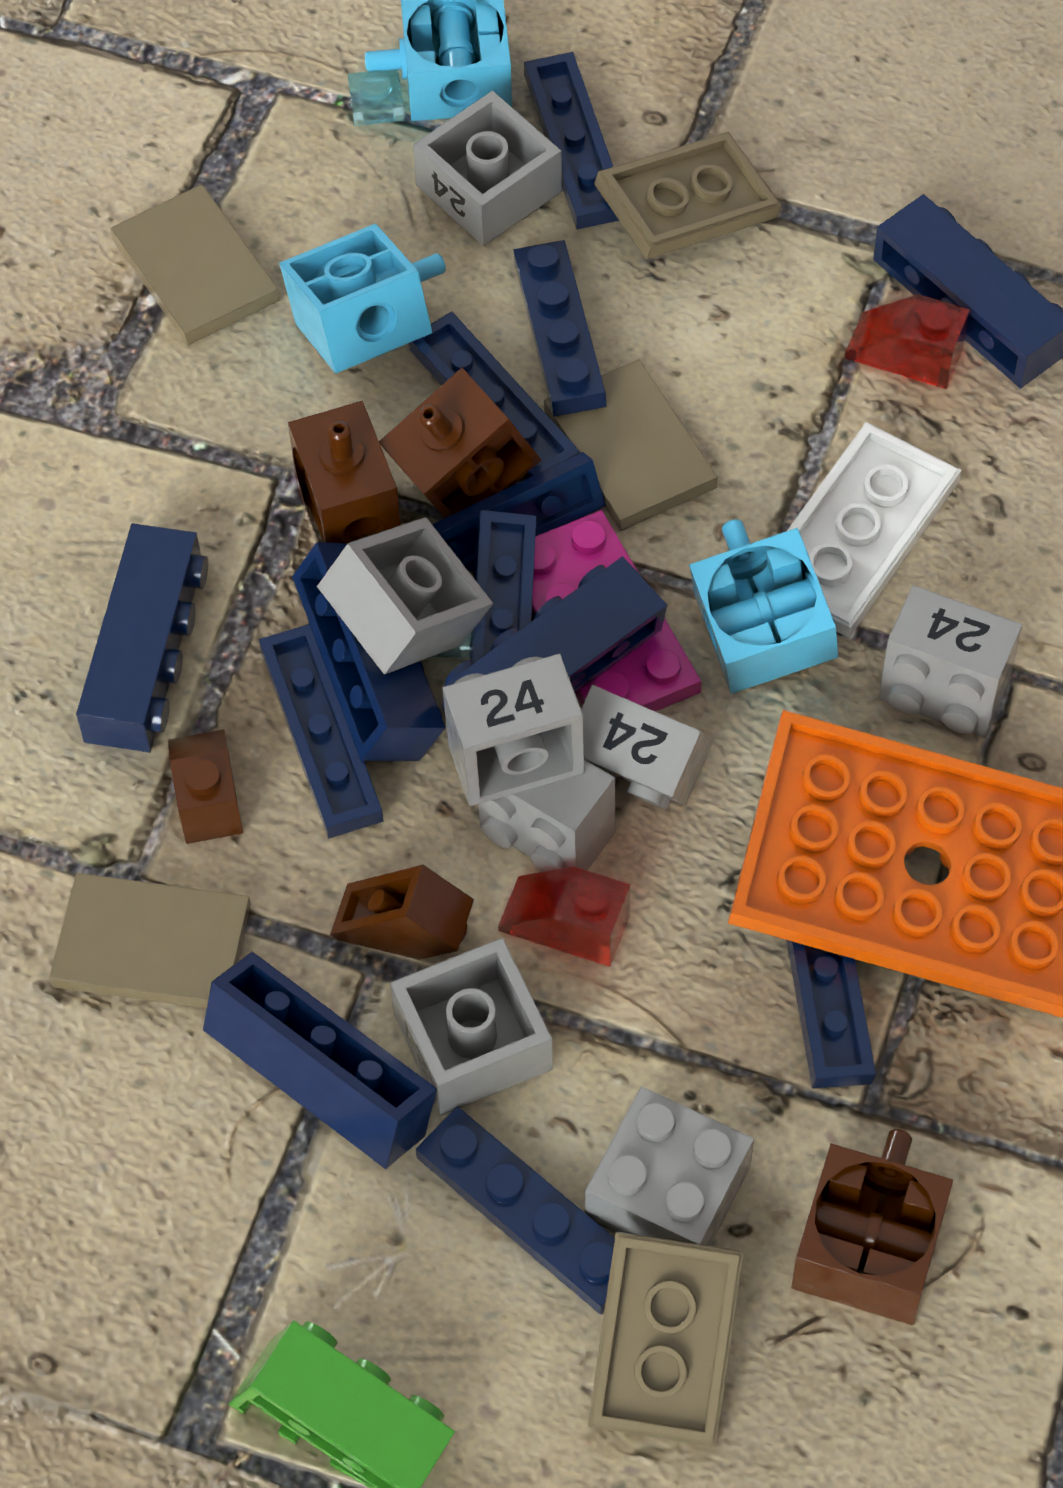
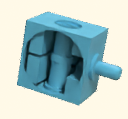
(449, 55)
(359, 296)
(763, 607)

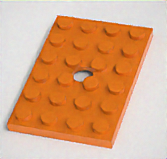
(834, 877)

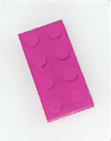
(653, 673)

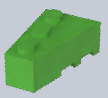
(344, 1409)

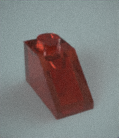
(911, 339)
(569, 912)

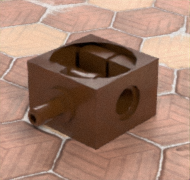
(459, 446)
(344, 474)
(872, 1230)

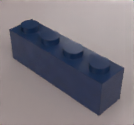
(944, 262)
(589, 628)
(141, 638)
(388, 713)
(319, 1059)

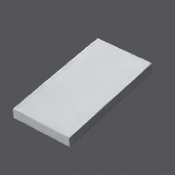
(870, 519)

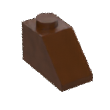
(204, 786)
(404, 914)

